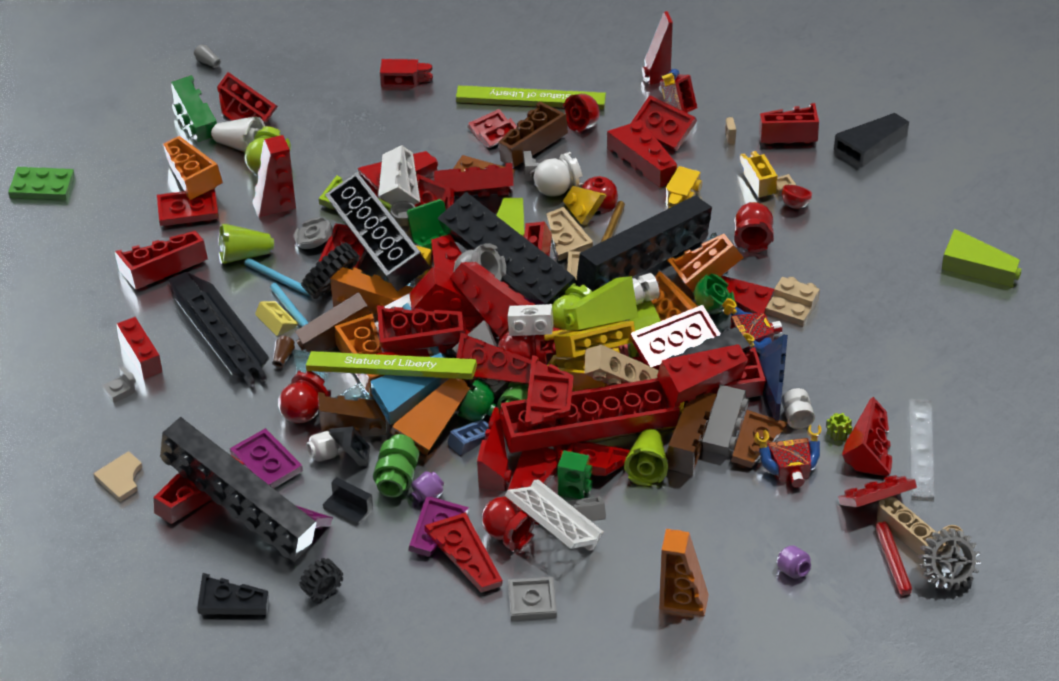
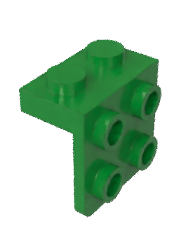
(425, 223)

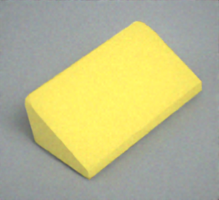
(275, 317)

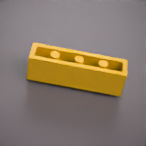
(608, 335)

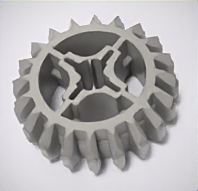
(948, 579)

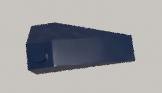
(773, 366)

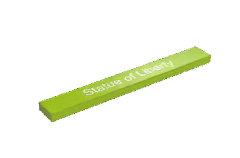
(520, 96)
(391, 365)

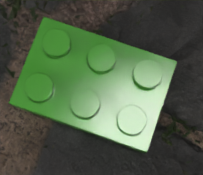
(41, 183)

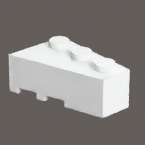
(398, 177)

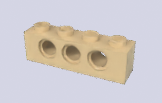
(614, 367)

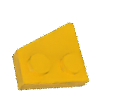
(583, 203)

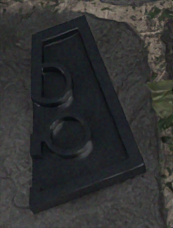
(228, 598)

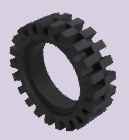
(318, 280)

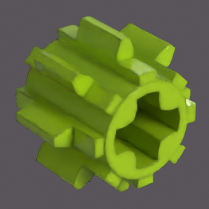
(839, 426)

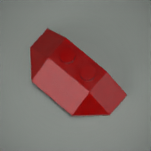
(242, 101)

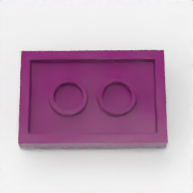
(267, 458)

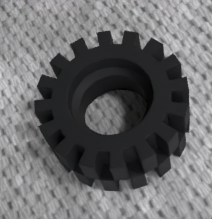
(321, 579)

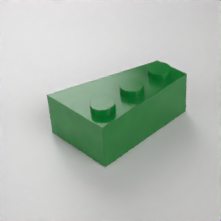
(191, 109)

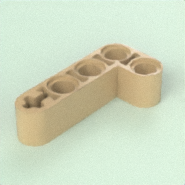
(908, 526)

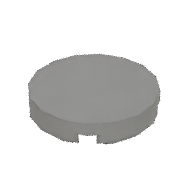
(313, 233)

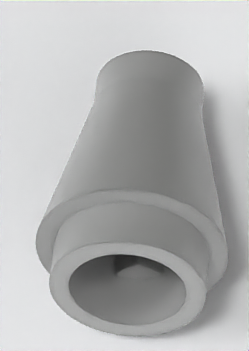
(205, 55)

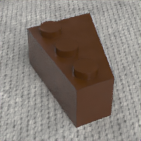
(362, 415)

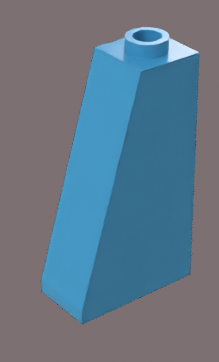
(402, 393)

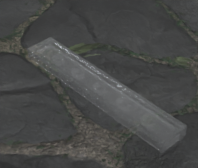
(921, 449)

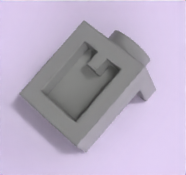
(529, 166)
(121, 386)

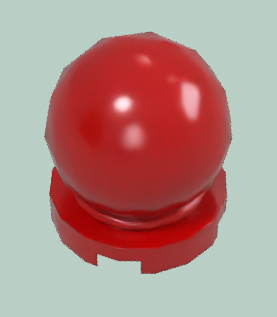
(753, 227)
(524, 345)
(299, 399)
(508, 523)

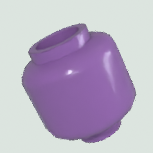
(427, 485)
(794, 562)

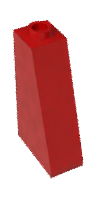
(424, 166)

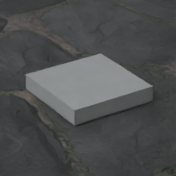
(532, 598)

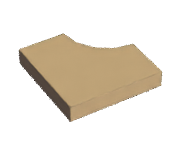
(119, 476)

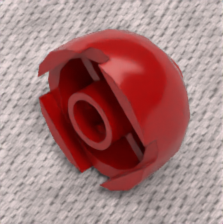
(581, 112)
(604, 186)

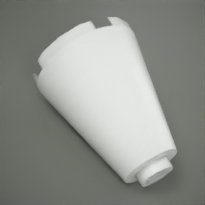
(238, 132)

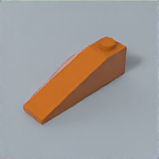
(671, 299)

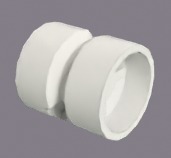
(645, 288)
(798, 408)

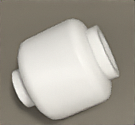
(322, 447)

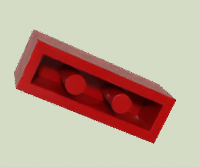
(139, 348)

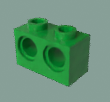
(574, 475)

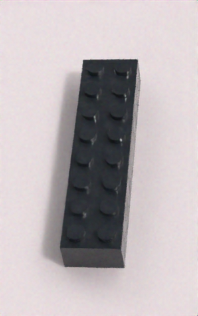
(377, 231)
(645, 244)
(526, 265)
(237, 489)

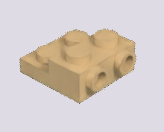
(793, 300)

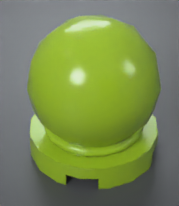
(254, 149)
(571, 296)

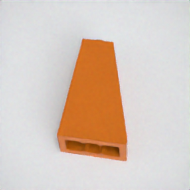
(432, 414)

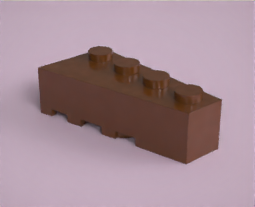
(688, 435)

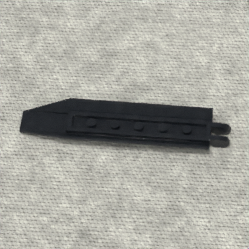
(220, 327)

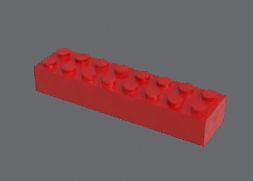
(592, 416)

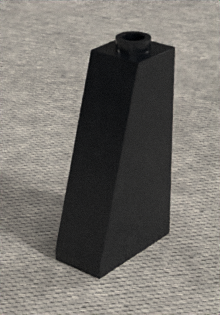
(871, 139)

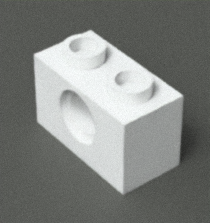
(530, 320)

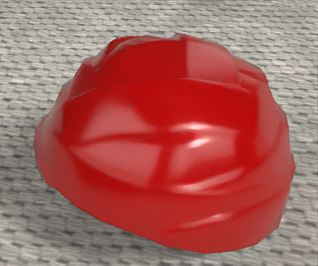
(796, 196)

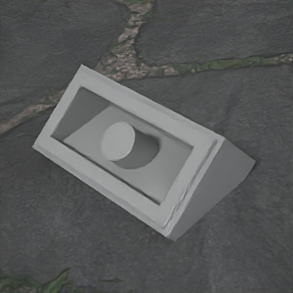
(592, 508)

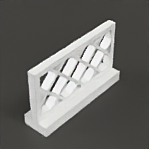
(556, 515)

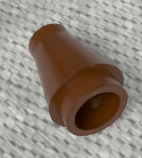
(283, 349)

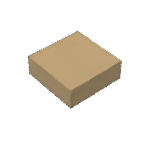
(730, 130)
(784, 180)

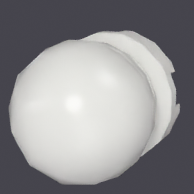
(557, 175)

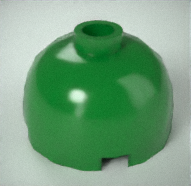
(711, 293)
(478, 402)

